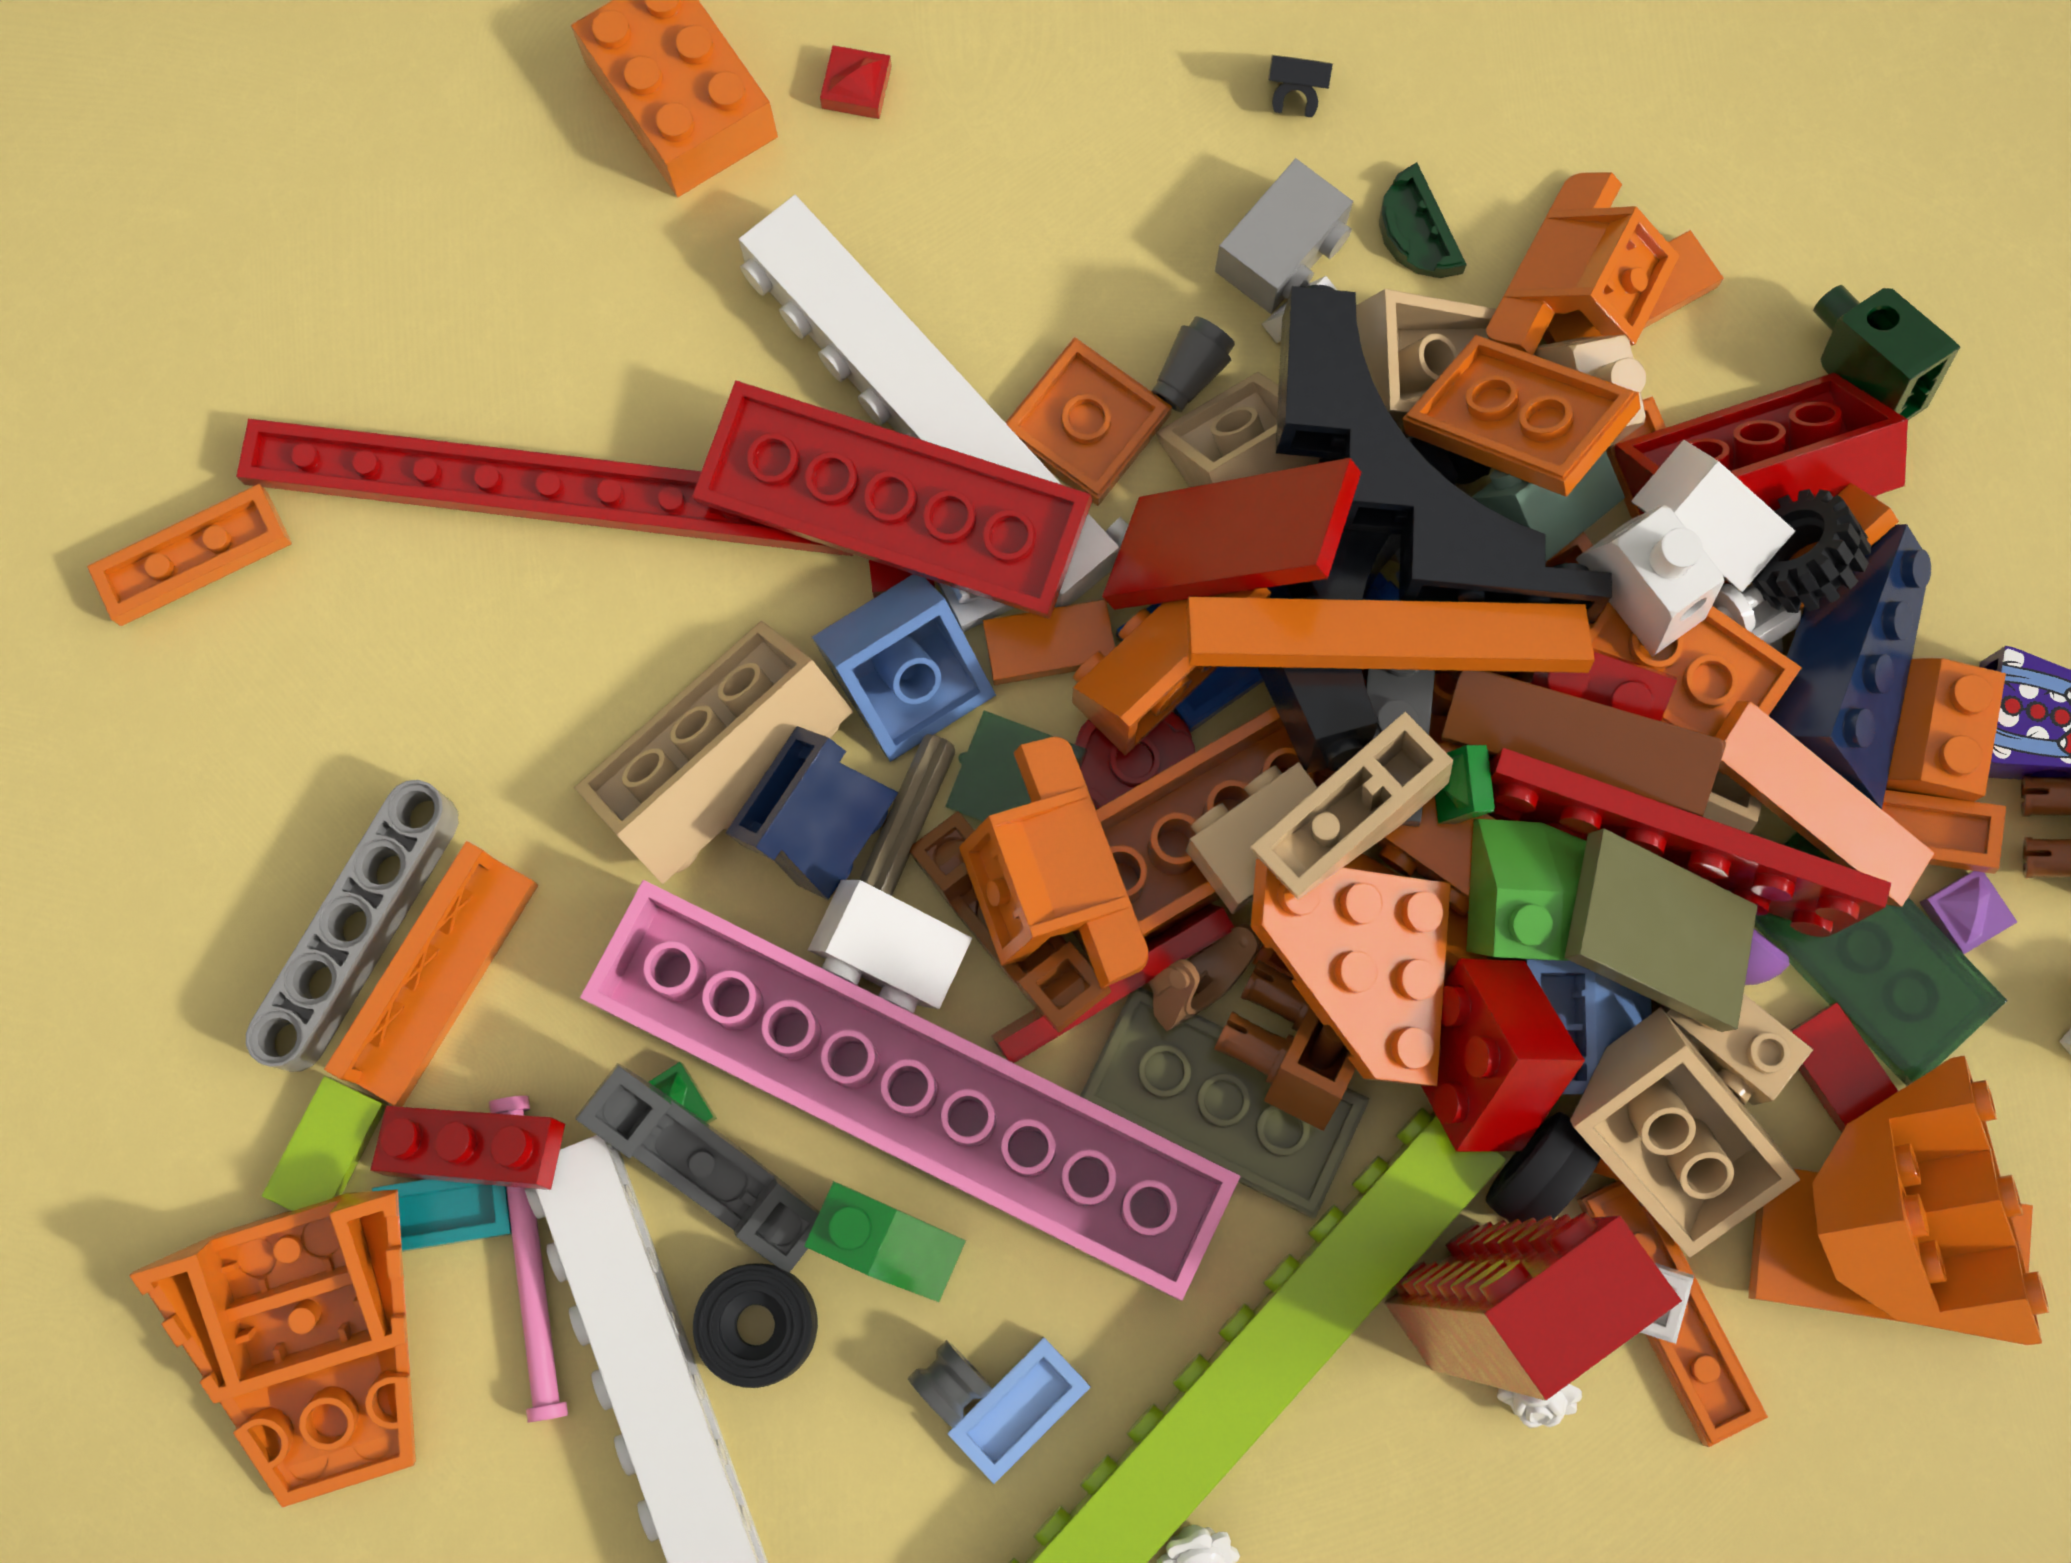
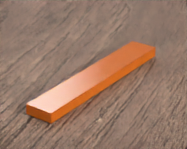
(1388, 635)

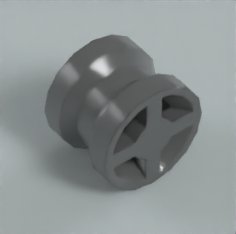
(950, 1384)

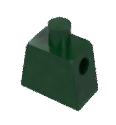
(1885, 348)

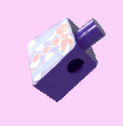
(2032, 718)

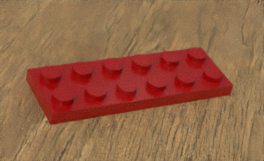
(893, 499)
(1777, 878)

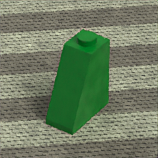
(884, 1242)

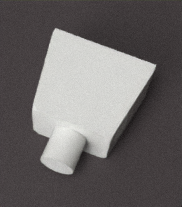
(1658, 576)

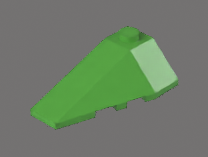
(1522, 889)

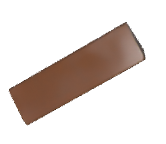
(1585, 738)

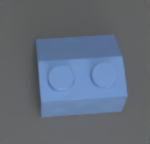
(905, 665)

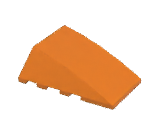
(301, 1339)

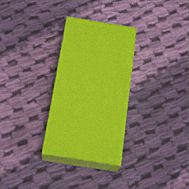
(325, 1146)

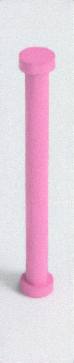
(532, 1291)

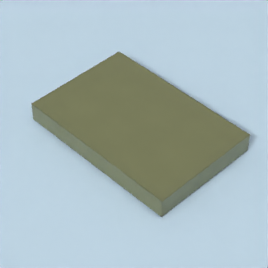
(1661, 931)

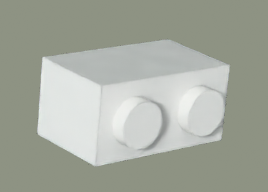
(1726, 515)
(888, 945)

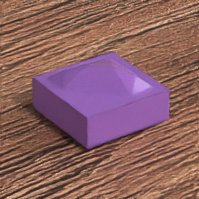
(1968, 911)

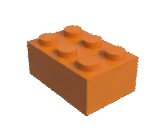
(676, 86)

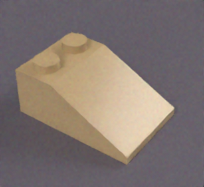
(1412, 342)

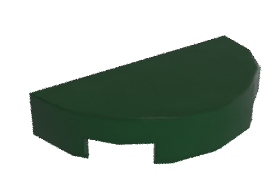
(1416, 228)

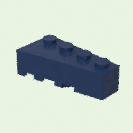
(1858, 664)

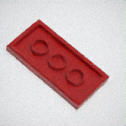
(1233, 535)

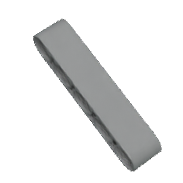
(324, 941)

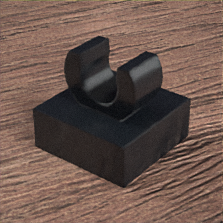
(1301, 76)

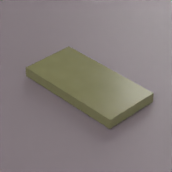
(1217, 1106)

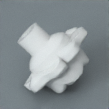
(1538, 1412)
(1200, 1545)

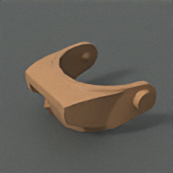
(1208, 973)

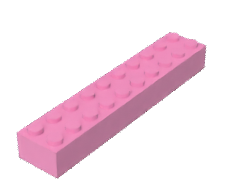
(912, 1089)

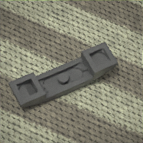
(701, 1165)

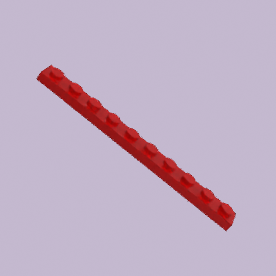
(494, 482)

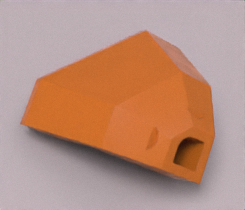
(1923, 1215)

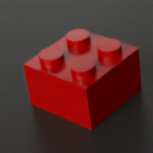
(1498, 1056)

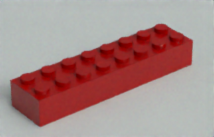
(1531, 1301)

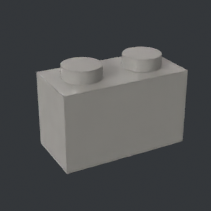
(1285, 236)

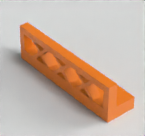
(432, 976)

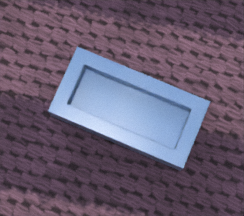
(1019, 1410)

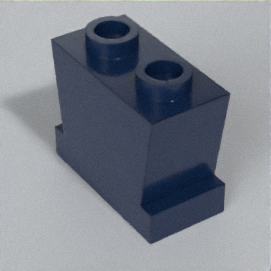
(812, 813)

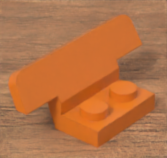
(1587, 260)
(1052, 870)

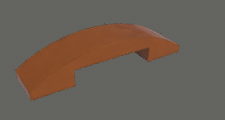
(1053, 976)

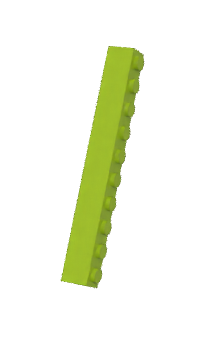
(1269, 1351)

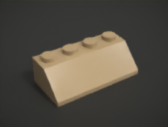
(709, 749)

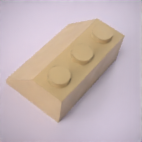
(1678, 1135)

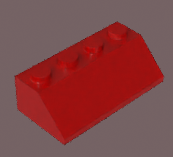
(1788, 442)

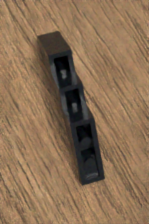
(1448, 540)
(1330, 707)

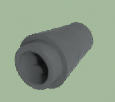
(1193, 362)

